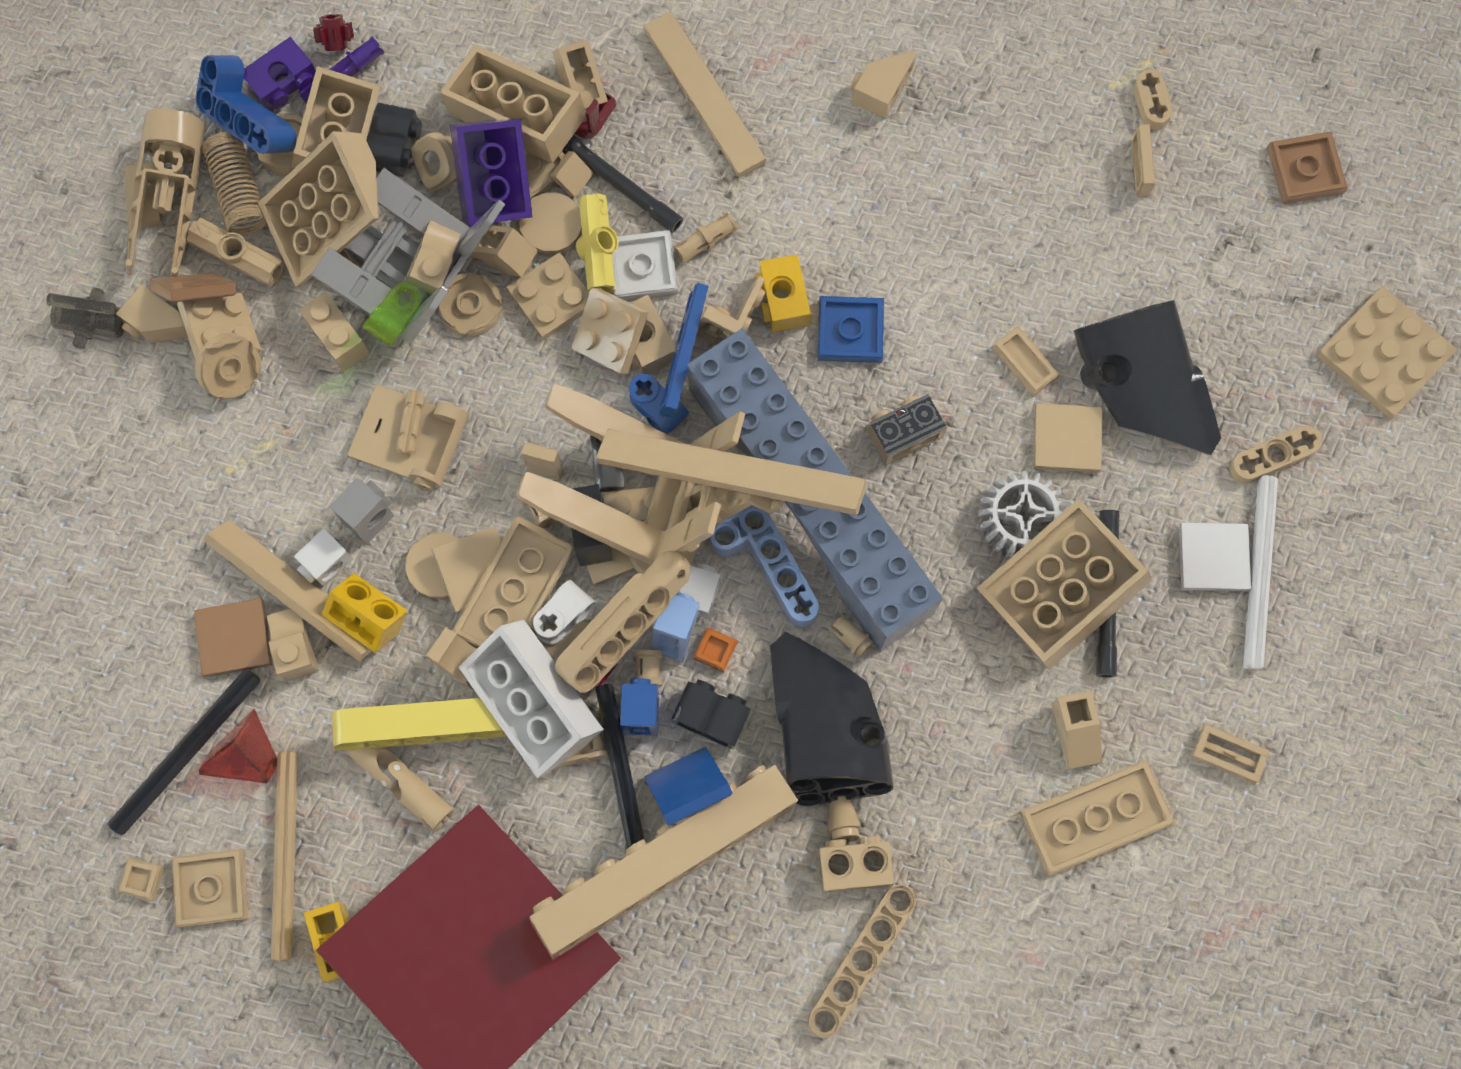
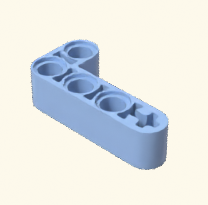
(771, 568)

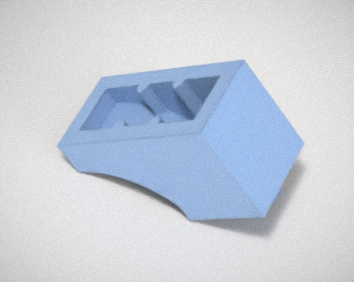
(675, 627)

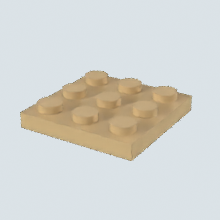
(1386, 352)

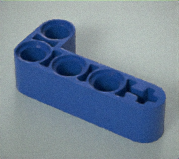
(223, 103)

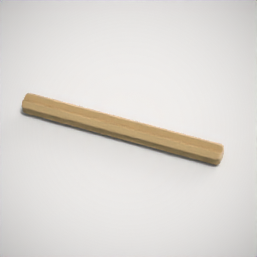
(284, 856)

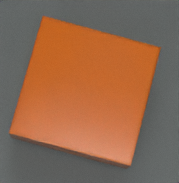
(715, 649)

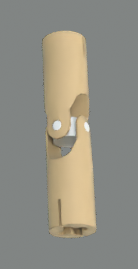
(405, 786)

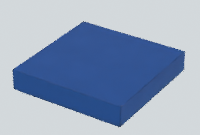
(850, 329)

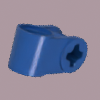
(650, 405)

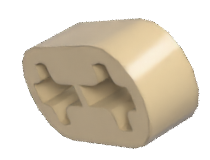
(1159, 97)

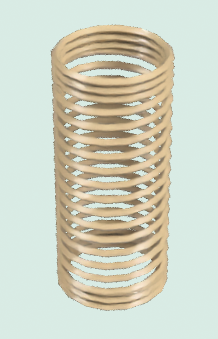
(239, 212)

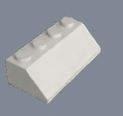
(528, 697)

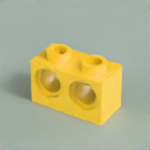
(364, 612)

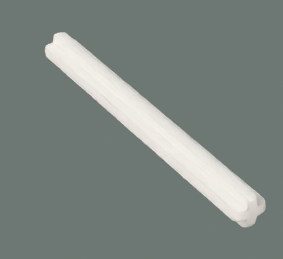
(1260, 573)

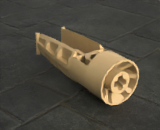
(174, 139)

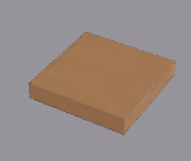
(1307, 167)
(192, 287)
(232, 637)

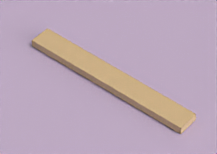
(733, 471)

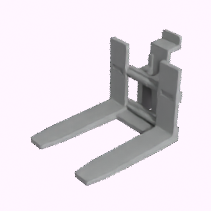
(391, 254)

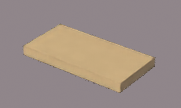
(514, 581)
(1097, 817)

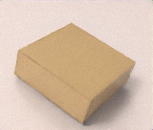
(571, 174)
(140, 879)

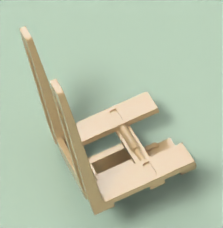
(670, 518)

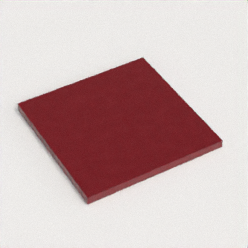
(454, 953)

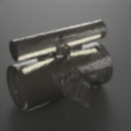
(85, 316)

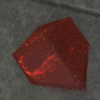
(242, 753)

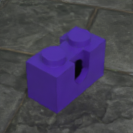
(281, 61)

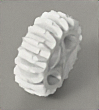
(1010, 515)

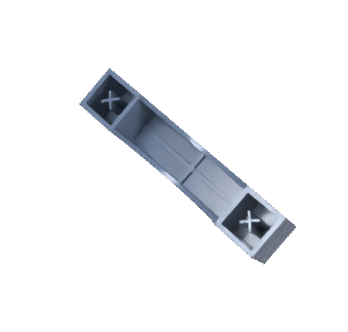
(861, 551)

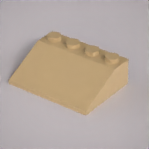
(323, 203)
(1064, 583)

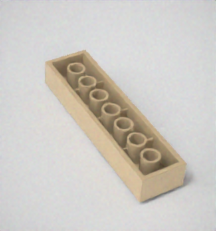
(662, 862)

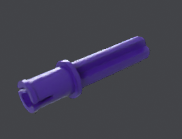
(352, 63)

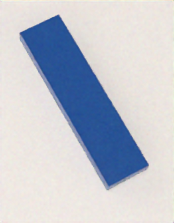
(683, 350)

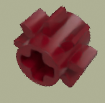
(333, 32)

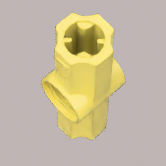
(597, 242)

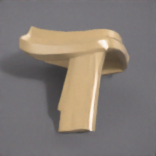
(443, 147)

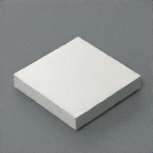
(644, 266)
(1214, 557)

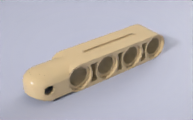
(622, 622)

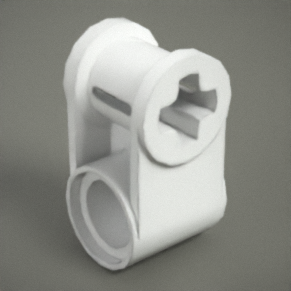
(565, 608)

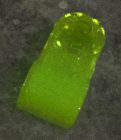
(390, 317)

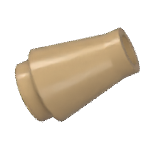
(843, 820)

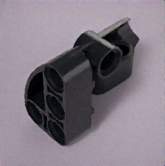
(1149, 376)
(826, 725)

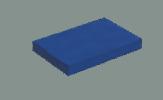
(688, 785)

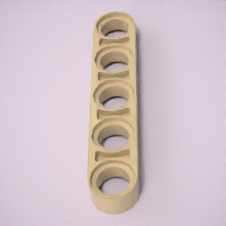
(849, 973)

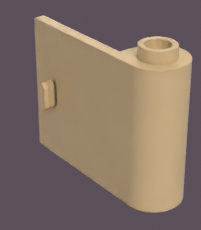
(435, 444)

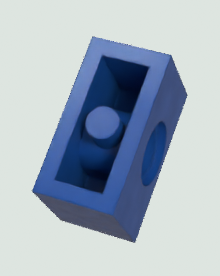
(640, 708)

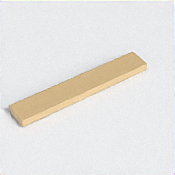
(704, 94)
(281, 582)

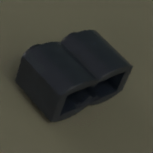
(392, 137)
(711, 714)

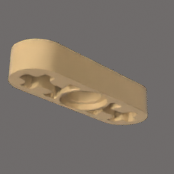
(1290, 456)

